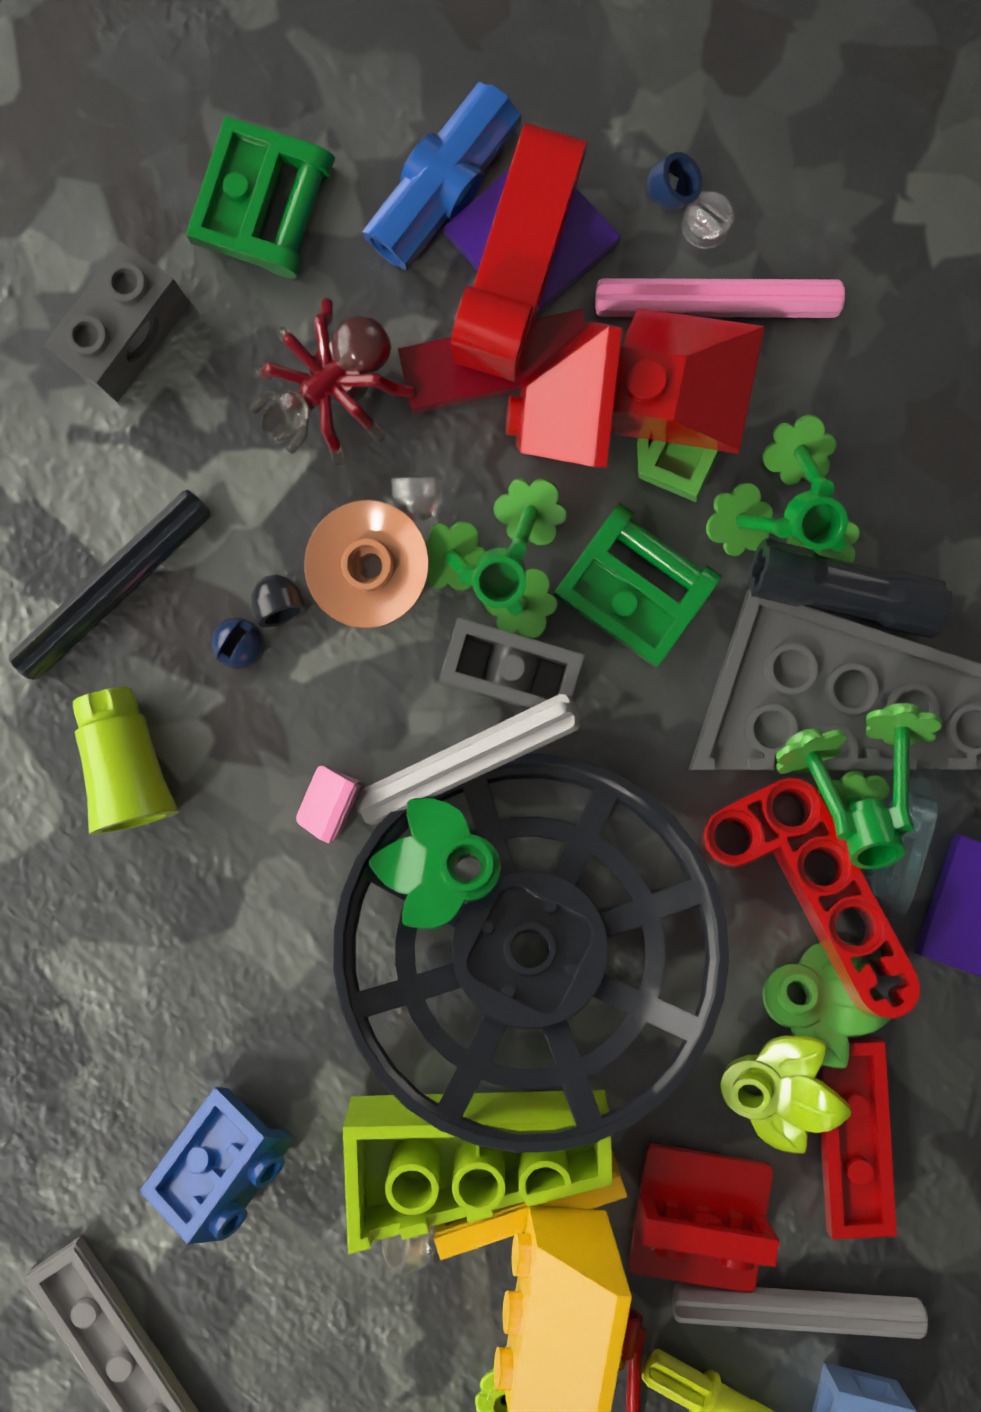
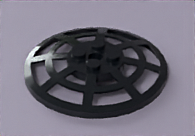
(559, 986)

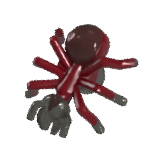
(335, 375)

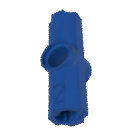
(442, 175)

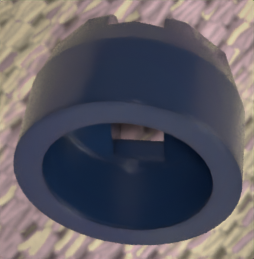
(681, 188)
(247, 650)

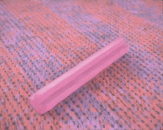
(721, 297)

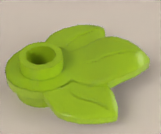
(791, 1095)

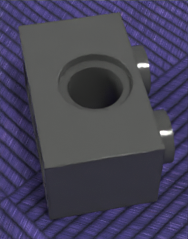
(118, 321)
(508, 665)

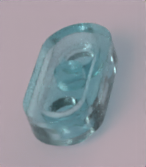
(896, 884)

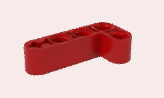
(519, 253)
(821, 903)

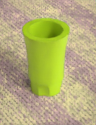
(119, 763)

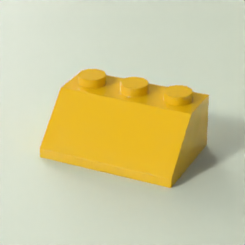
(564, 1315)

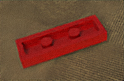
(859, 1151)

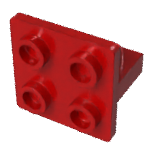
(702, 1219)

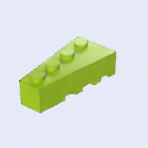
(414, 1177)

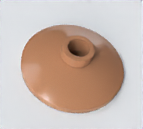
(337, 559)

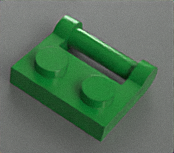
(240, 191)
(626, 602)

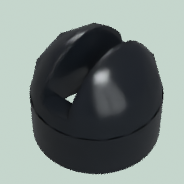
(276, 601)

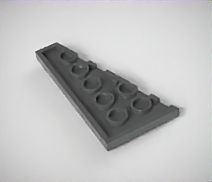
(819, 671)

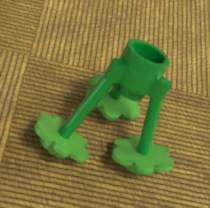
(810, 518)
(499, 574)
(857, 801)

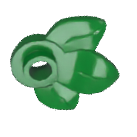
(427, 864)

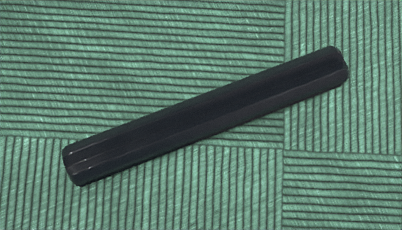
(109, 585)

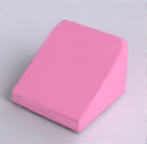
(328, 803)

